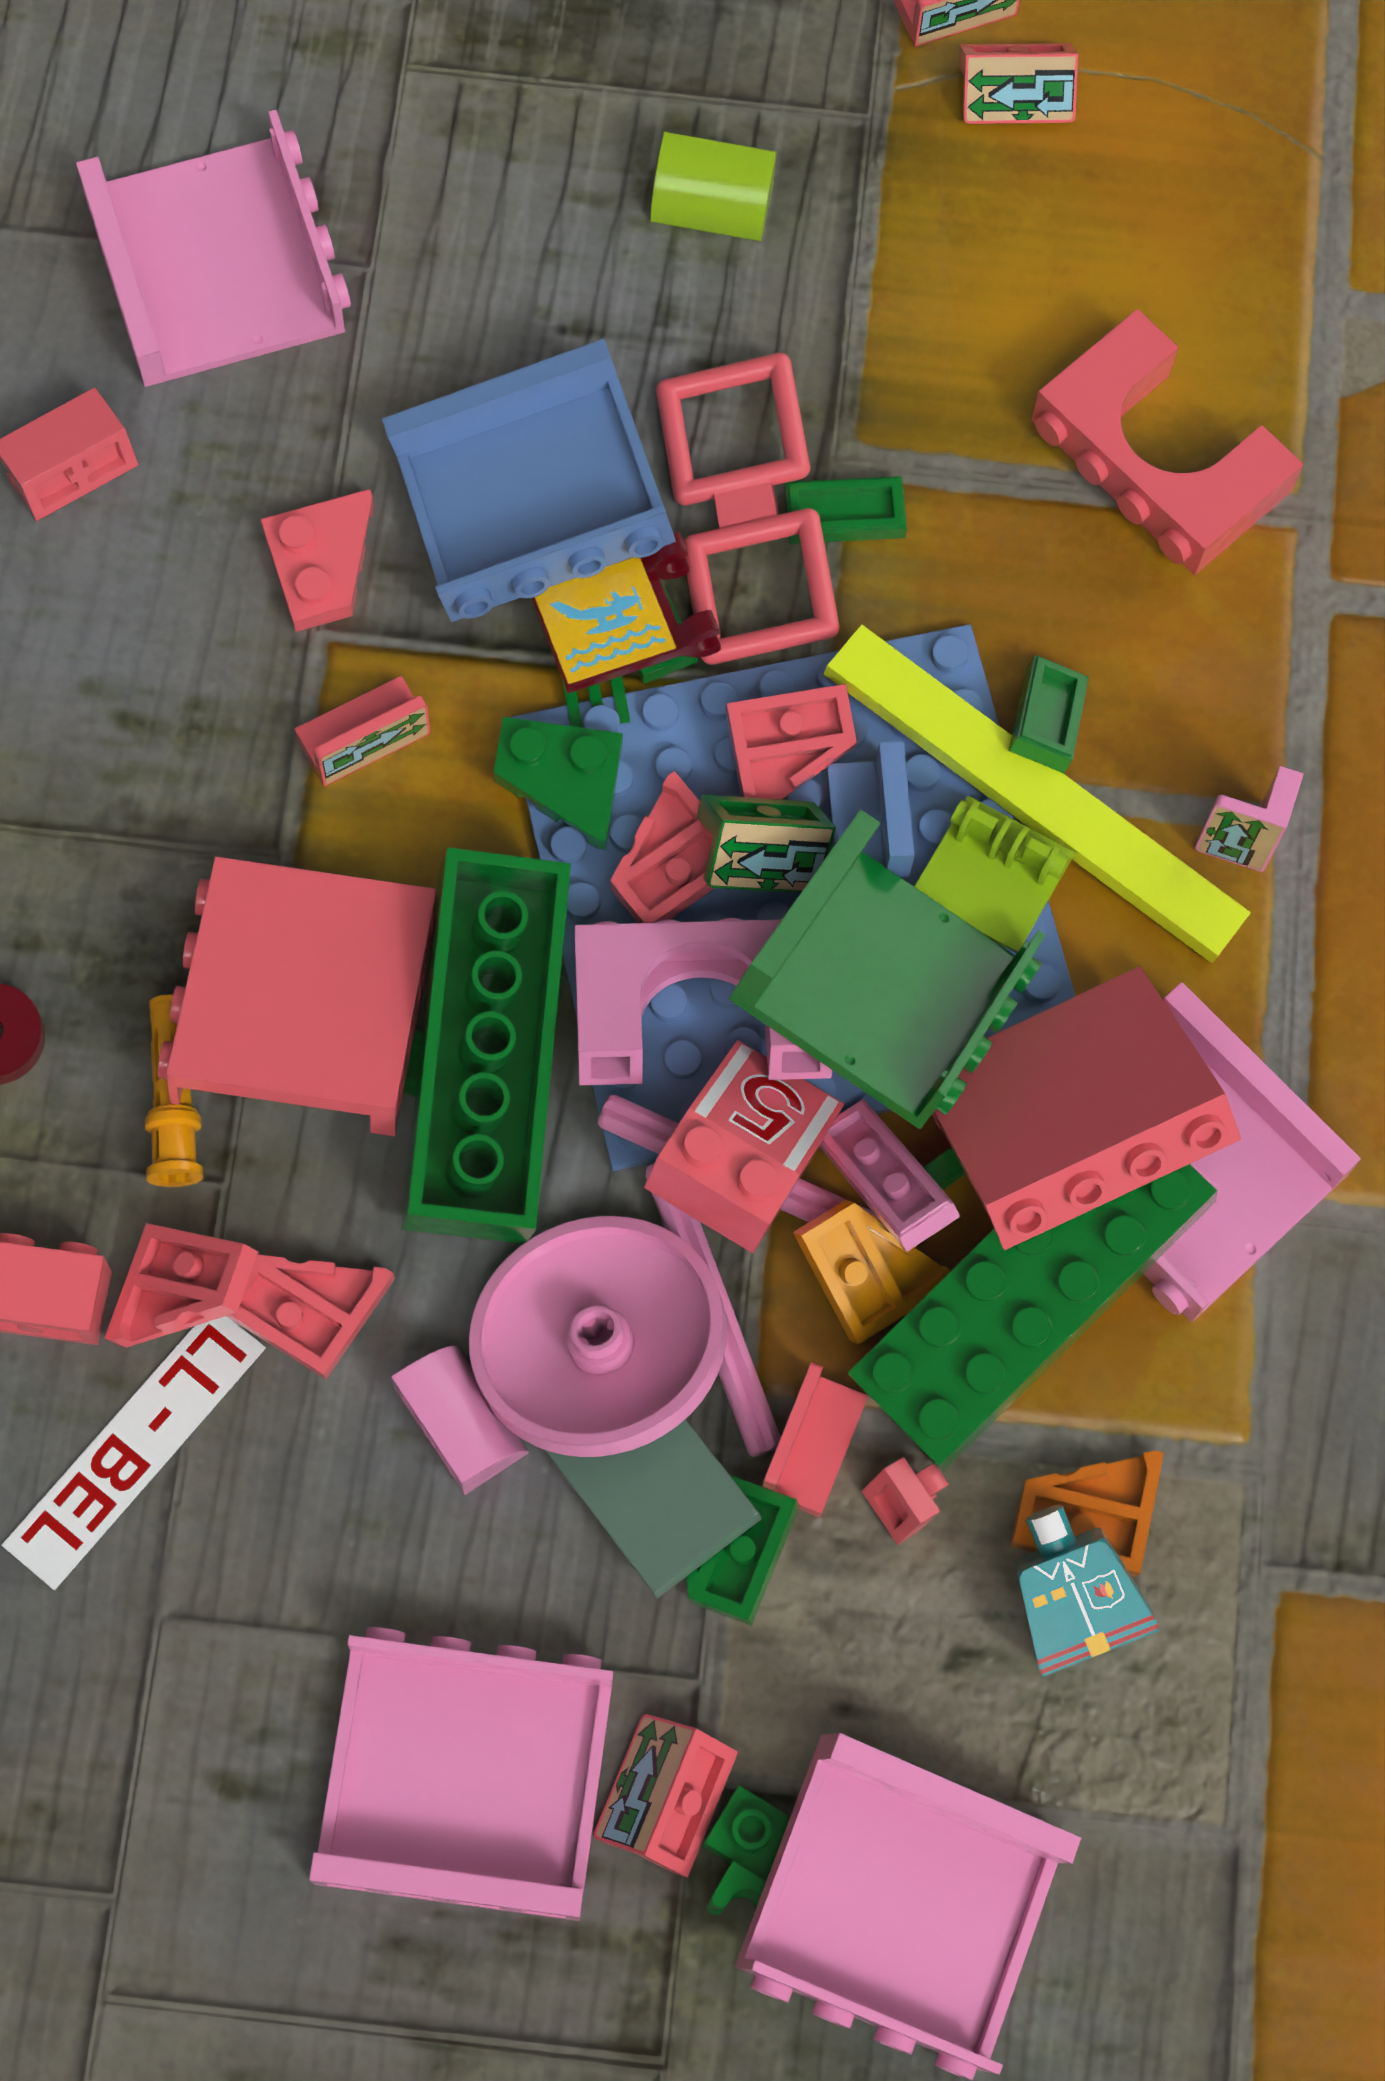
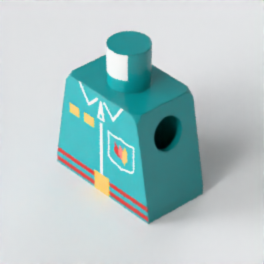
(1078, 1594)

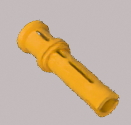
(170, 1125)

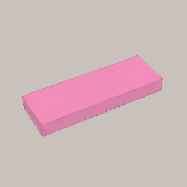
(887, 1176)

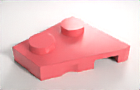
(320, 557)
(788, 738)
(667, 858)
(178, 1284)
(310, 1307)

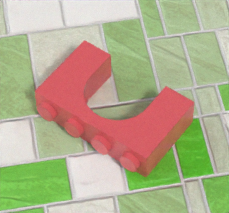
(1186, 512)

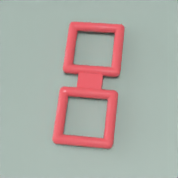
(748, 503)

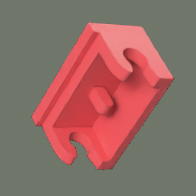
(66, 453)

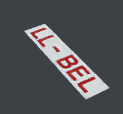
(132, 1449)

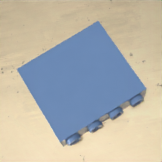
(528, 481)

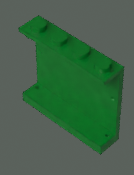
(884, 982)

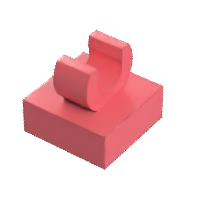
(905, 1498)

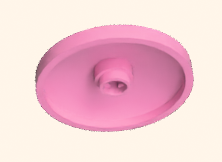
(598, 1336)

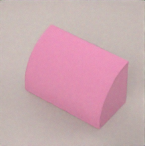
(457, 1418)

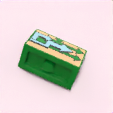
(764, 842)

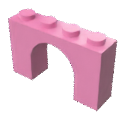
(630, 963)

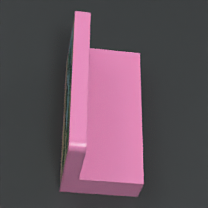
(1250, 832)

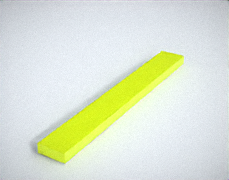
(1037, 794)

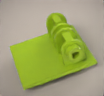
(994, 872)

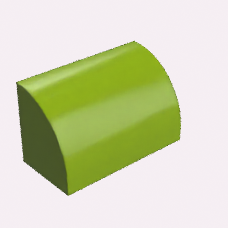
(713, 186)

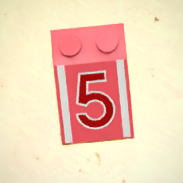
(742, 1147)

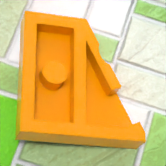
(865, 1269)

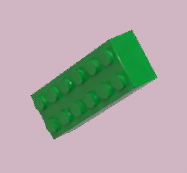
(487, 1047)
(1016, 1311)

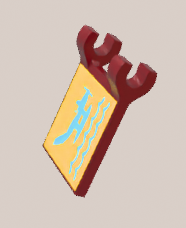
(622, 620)

